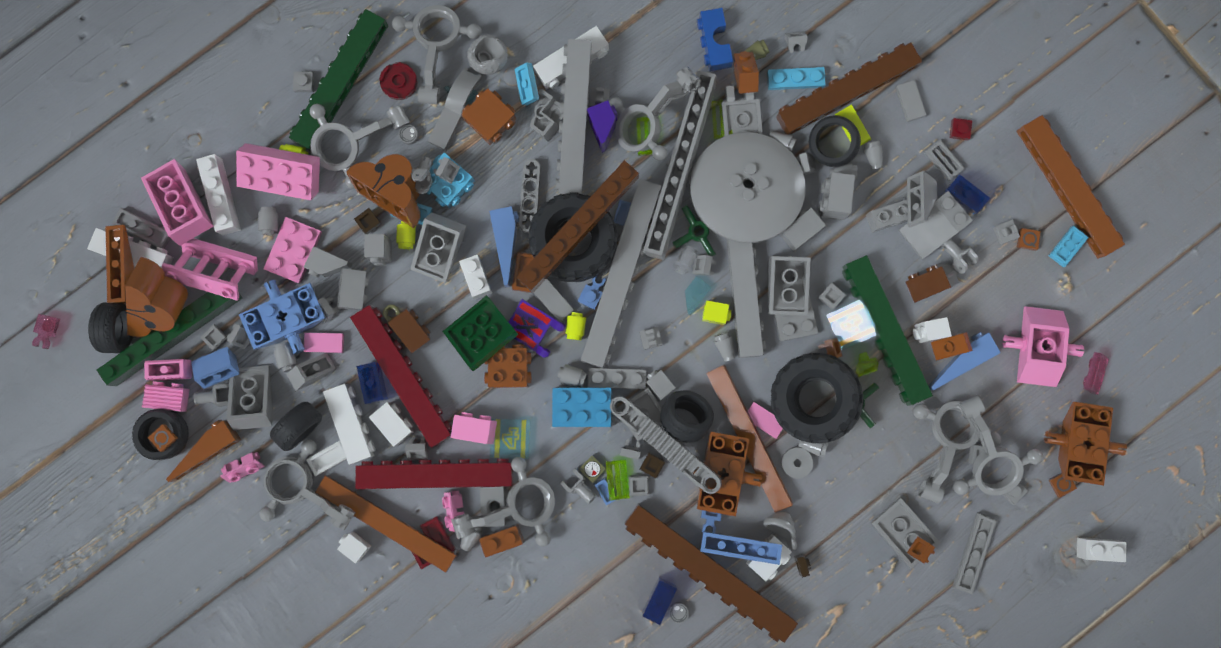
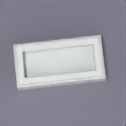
(327, 458)

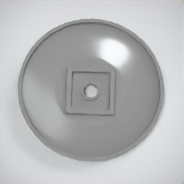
(744, 212)

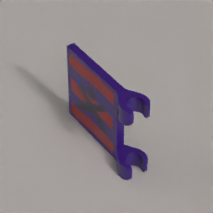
(532, 326)

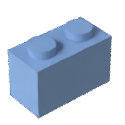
(215, 367)

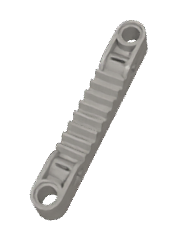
(665, 444)

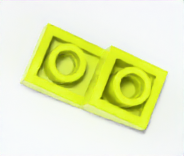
(851, 114)

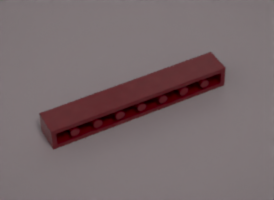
(401, 375)
(434, 475)

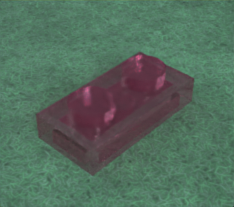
(1097, 368)

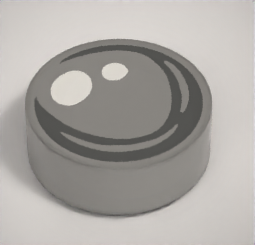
(408, 134)
(678, 612)

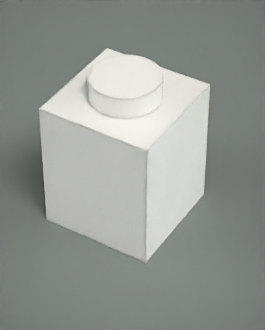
(353, 546)

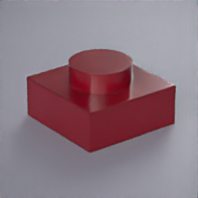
(960, 129)

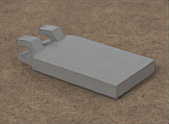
(741, 114)

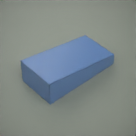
(622, 212)
(602, 487)

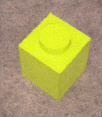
(716, 313)

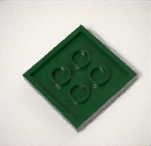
(480, 333)

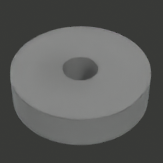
(805, 466)

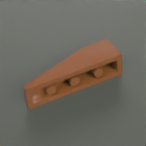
(118, 263)
(211, 444)

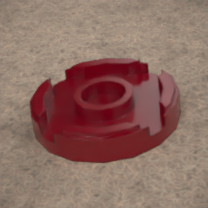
(398, 81)

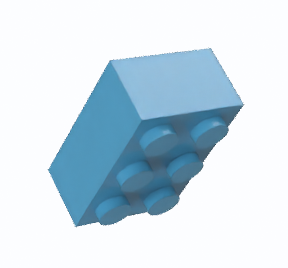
(581, 407)

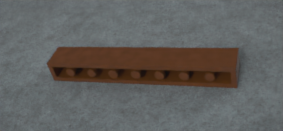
(848, 89)
(578, 226)

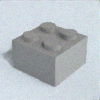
(837, 196)

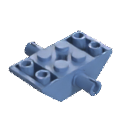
(266, 324)

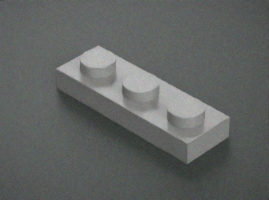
(616, 378)

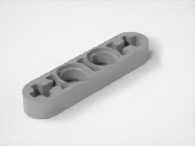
(526, 195)

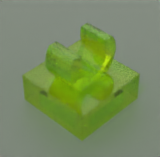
(866, 365)

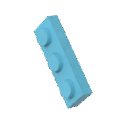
(796, 78)

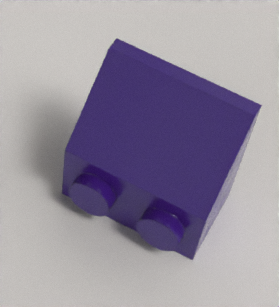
(602, 121)

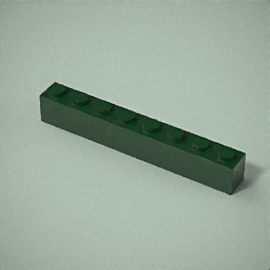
(341, 75)
(890, 337)
(159, 342)

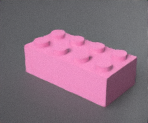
(277, 171)
(177, 202)

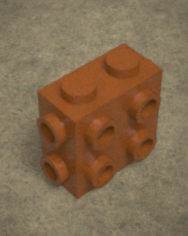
(489, 116)
(509, 368)

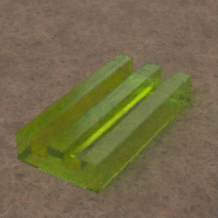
(713, 105)
(645, 120)
(624, 478)

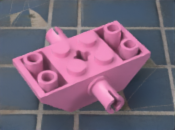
(1037, 364)

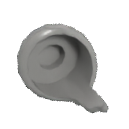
(783, 525)

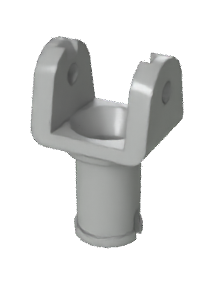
(422, 176)
(960, 256)
(211, 396)
(580, 488)

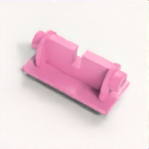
(234, 471)
(451, 504)

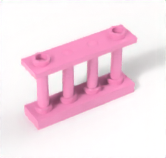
(215, 254)

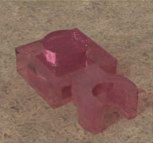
(45, 327)

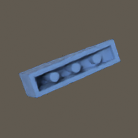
(505, 232)
(983, 350)
(741, 548)

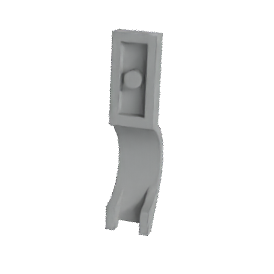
(453, 109)

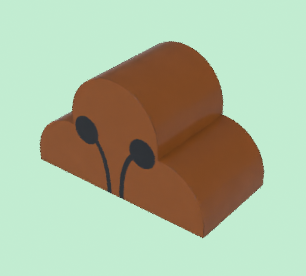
(388, 186)
(152, 299)

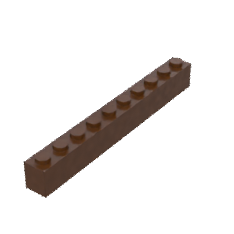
(711, 573)

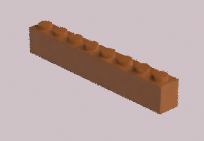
(1070, 187)

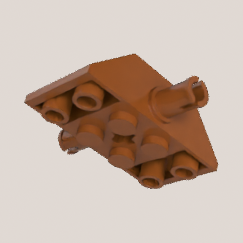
(727, 453)
(1087, 461)

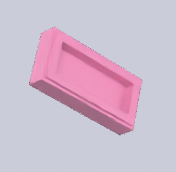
(324, 342)
(764, 420)

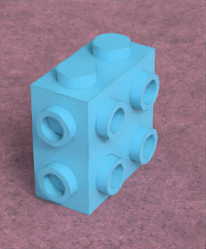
(448, 193)

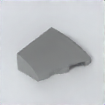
(546, 116)

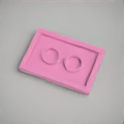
(292, 250)

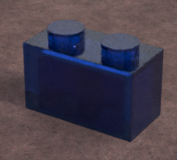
(967, 194)
(372, 383)
(659, 600)

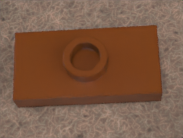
(951, 346)

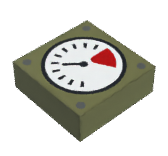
(592, 469)

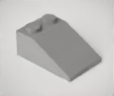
(942, 224)
(438, 247)
(788, 285)
(250, 398)

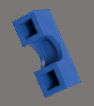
(717, 55)

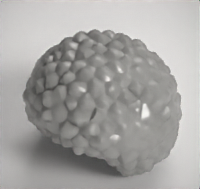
(487, 54)

